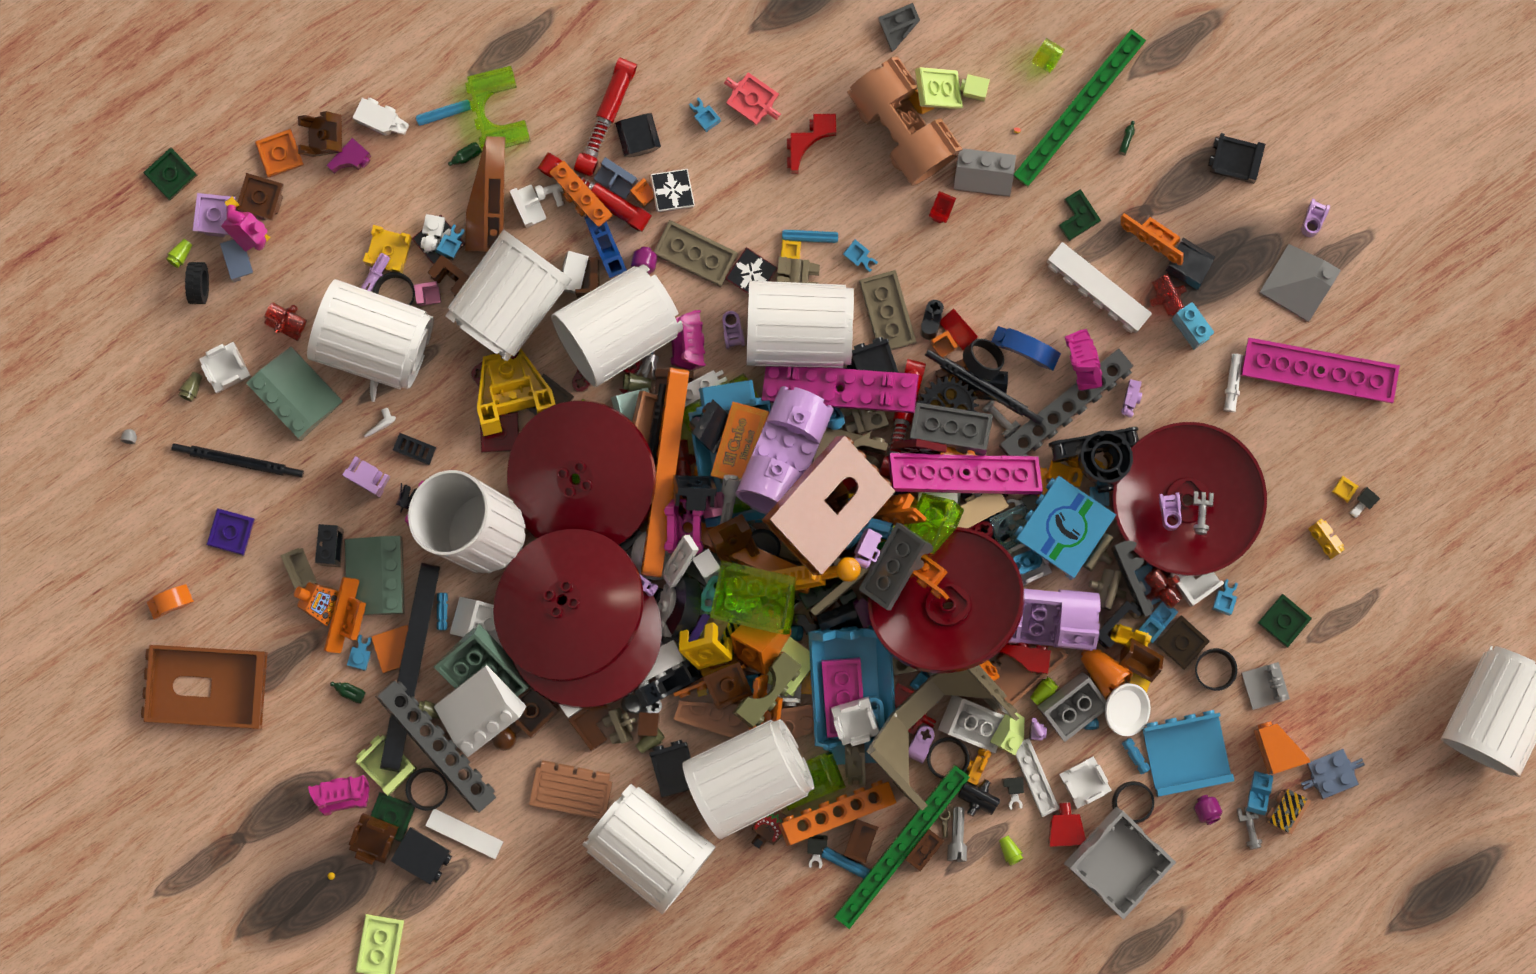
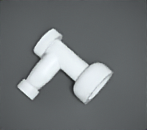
(555, 189)

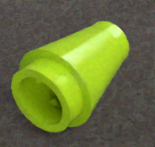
(179, 253)
(1044, 690)
(1010, 851)

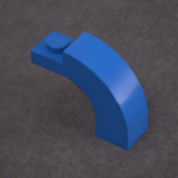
(606, 248)
(1026, 346)

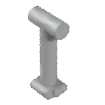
(1010, 428)

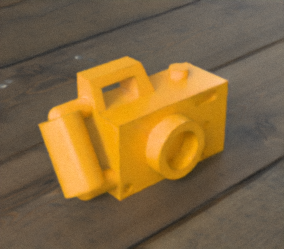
(977, 766)

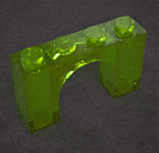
(482, 87)

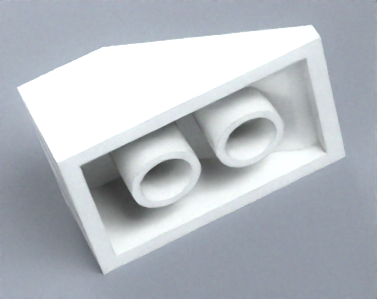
(970, 722)

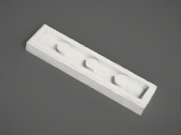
(1036, 779)
(464, 833)

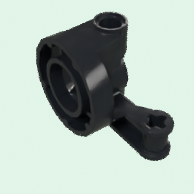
(1116, 449)

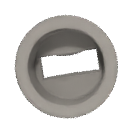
(129, 436)

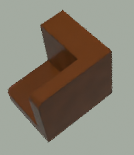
(648, 724)

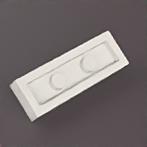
(679, 561)

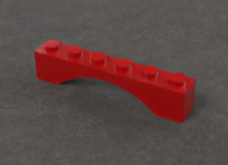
(1033, 659)

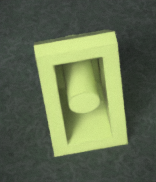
(1009, 734)

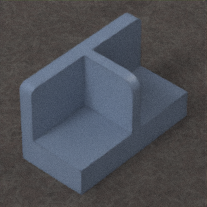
(615, 178)
(236, 260)

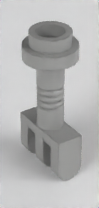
(1201, 528)
(1254, 843)

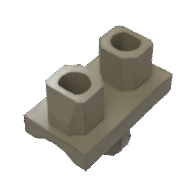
(622, 724)

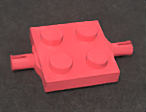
(752, 98)

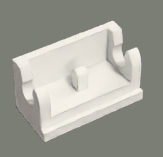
(574, 268)

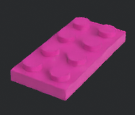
(841, 685)

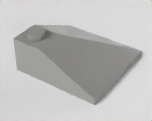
(1300, 282)

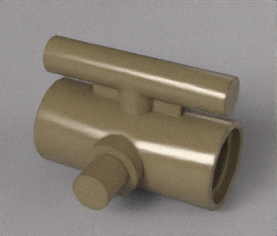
(1099, 553)
(1108, 588)

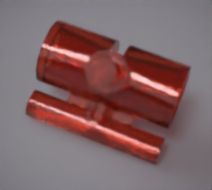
(1168, 295)
(285, 320)
(685, 459)
(1163, 587)

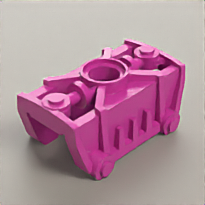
(689, 343)
(1084, 360)
(675, 526)
(340, 794)

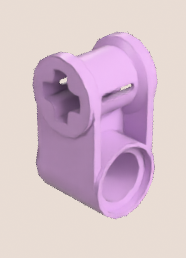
(1316, 215)
(732, 331)
(1170, 506)
(920, 747)

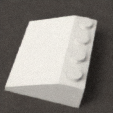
(478, 710)

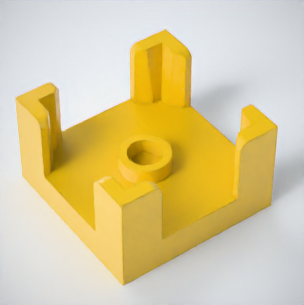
(391, 244)
(707, 650)

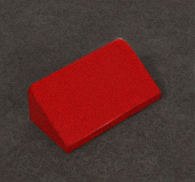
(958, 329)

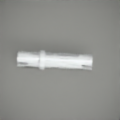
(1232, 390)

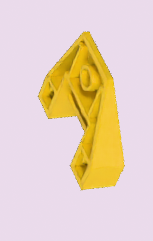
(509, 388)

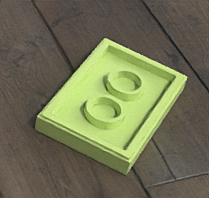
(938, 88)
(379, 945)

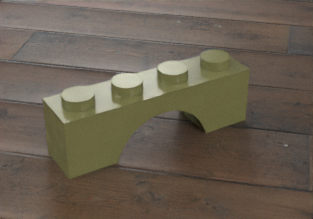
(783, 671)

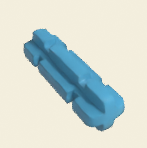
(442, 609)
(1136, 756)

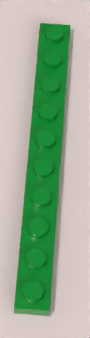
(1079, 108)
(901, 847)

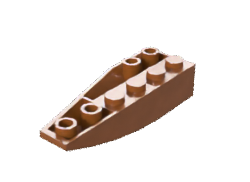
(486, 200)

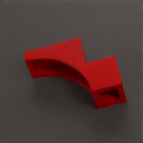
(822, 126)

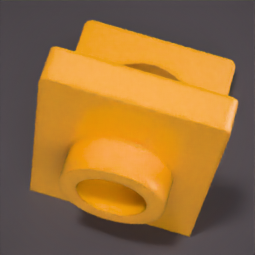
(1065, 472)

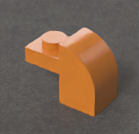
(169, 601)

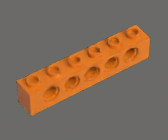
(884, 798)

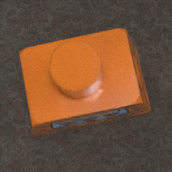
(317, 601)

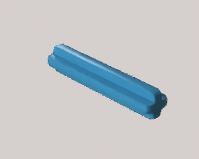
(443, 112)
(810, 236)
(845, 862)

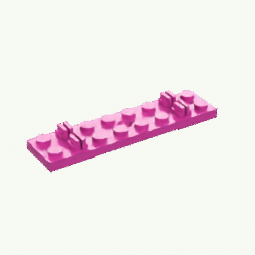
(1341, 373)
(861, 387)
(945, 473)

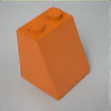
(757, 647)
(1278, 749)

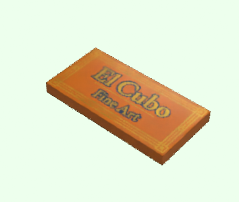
(738, 440)

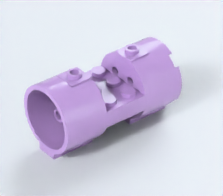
(784, 447)
(1059, 619)

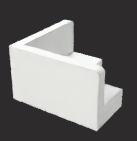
(1196, 590)

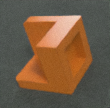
(642, 193)
(944, 344)

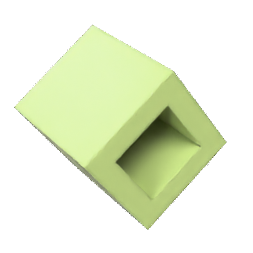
(975, 87)

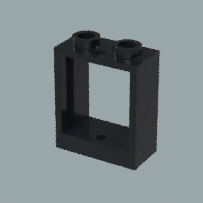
(331, 550)

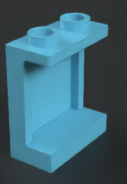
(1192, 325)

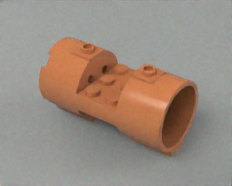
(885, 97)

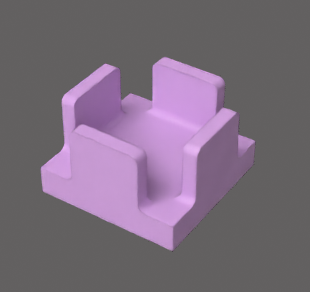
(210, 214)
(366, 476)

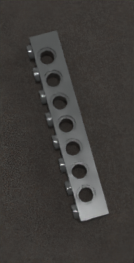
(1010, 445)
(387, 698)

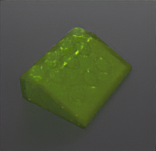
(754, 598)

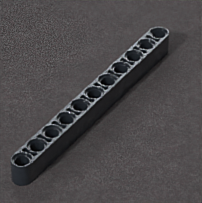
(411, 661)

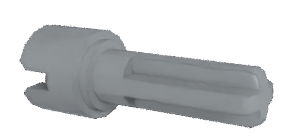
(729, 489)
(957, 848)

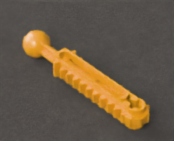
(847, 570)

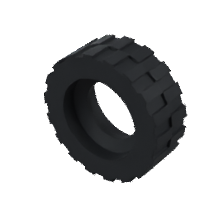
(196, 282)

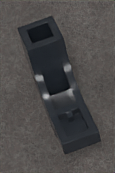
(686, 607)
(668, 684)

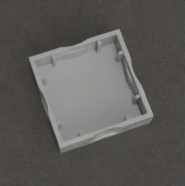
(1119, 862)

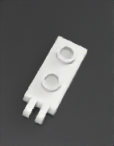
(706, 380)
(666, 607)

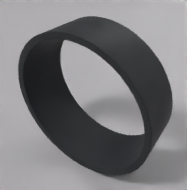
(385, 277)
(975, 366)
(1233, 665)
(948, 739)
(1121, 787)
(408, 789)

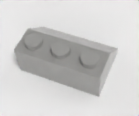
(984, 172)
(1073, 706)

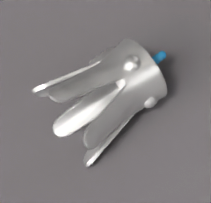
(646, 364)

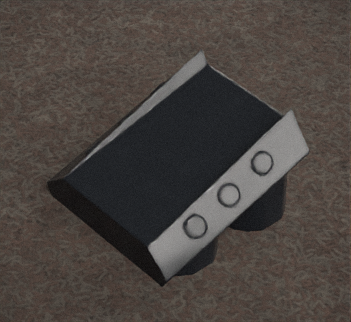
(638, 135)
(1195, 264)
(710, 425)

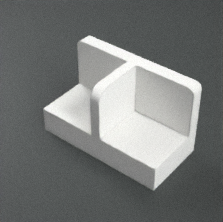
(528, 205)

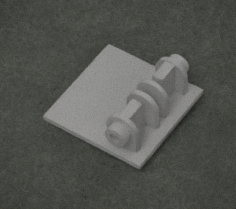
(1265, 685)

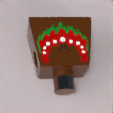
(768, 829)

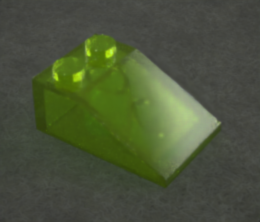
(941, 521)
(825, 776)

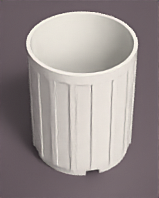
(507, 296)
(617, 324)
(799, 324)
(369, 335)
(466, 522)
(1497, 713)
(748, 778)
(648, 847)

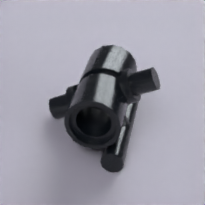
(979, 798)

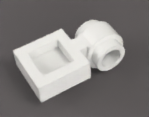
(432, 227)

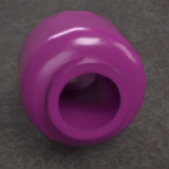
(646, 257)
(1208, 809)

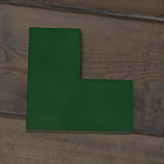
(1083, 218)

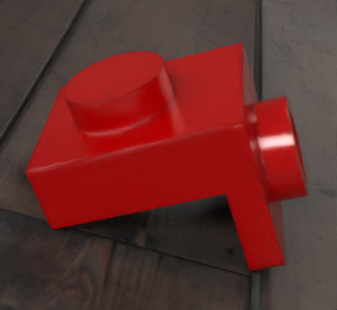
(942, 207)

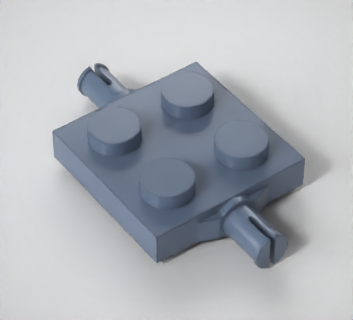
(1332, 774)

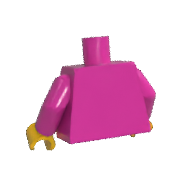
(244, 227)

